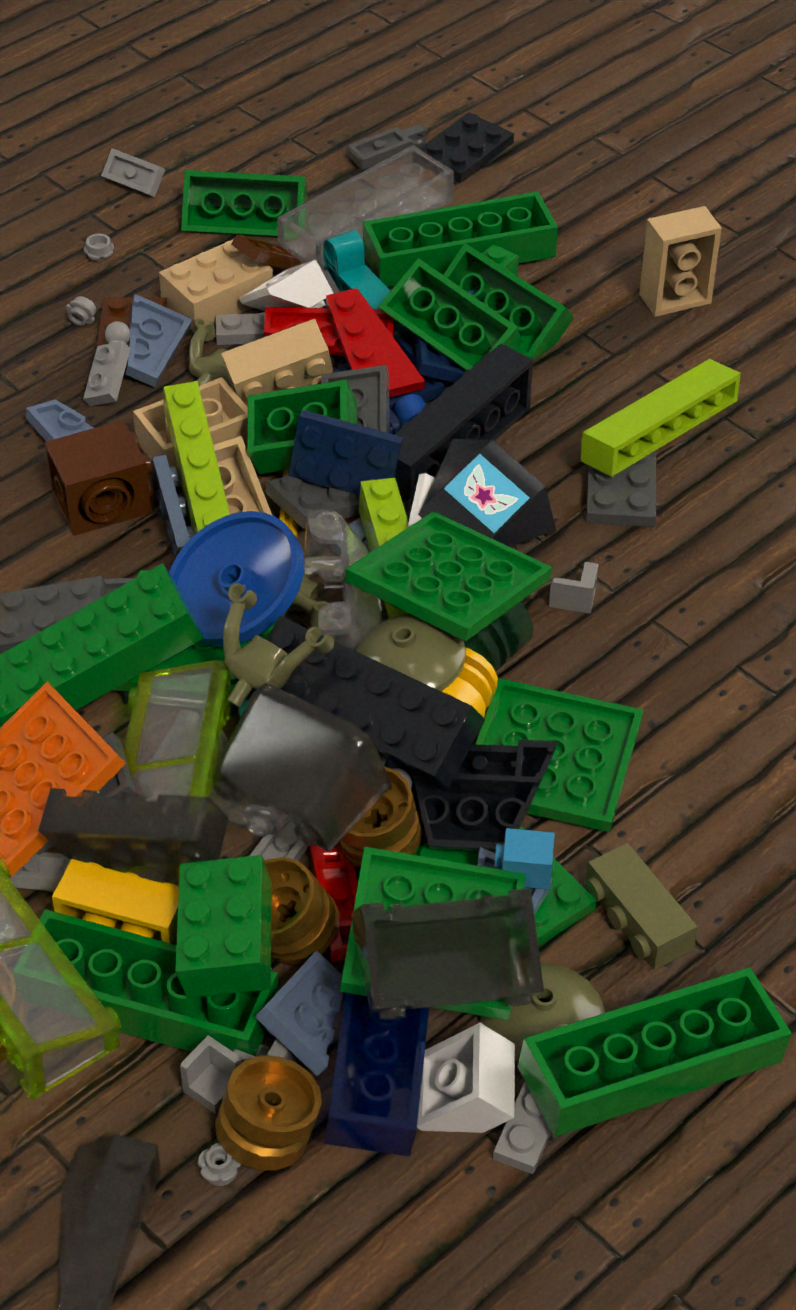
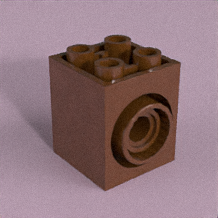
(99, 477)

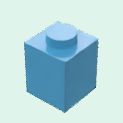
(528, 854)

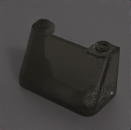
(301, 764)
(448, 953)

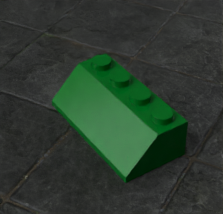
(239, 201)
(536, 315)
(447, 316)

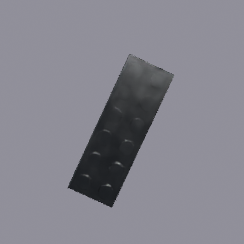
(474, 407)
(398, 713)

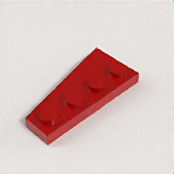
(286, 317)
(369, 342)

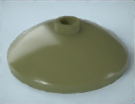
(416, 650)
(570, 1000)

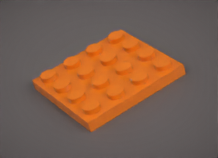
(41, 750)

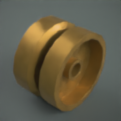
(268, 1112)

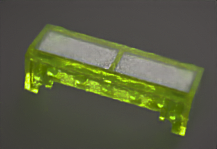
(176, 737)
(46, 1008)

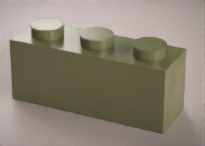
(640, 906)

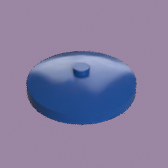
(244, 550)

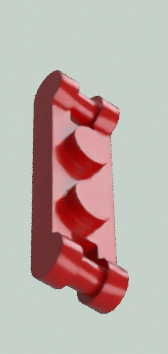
(341, 884)

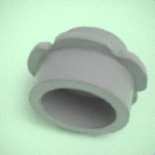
(98, 247)
(81, 311)
(218, 1174)

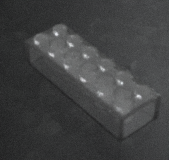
(393, 187)

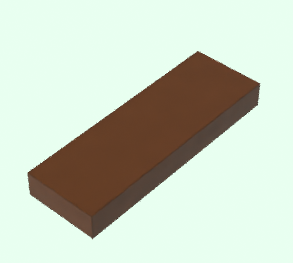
(265, 252)

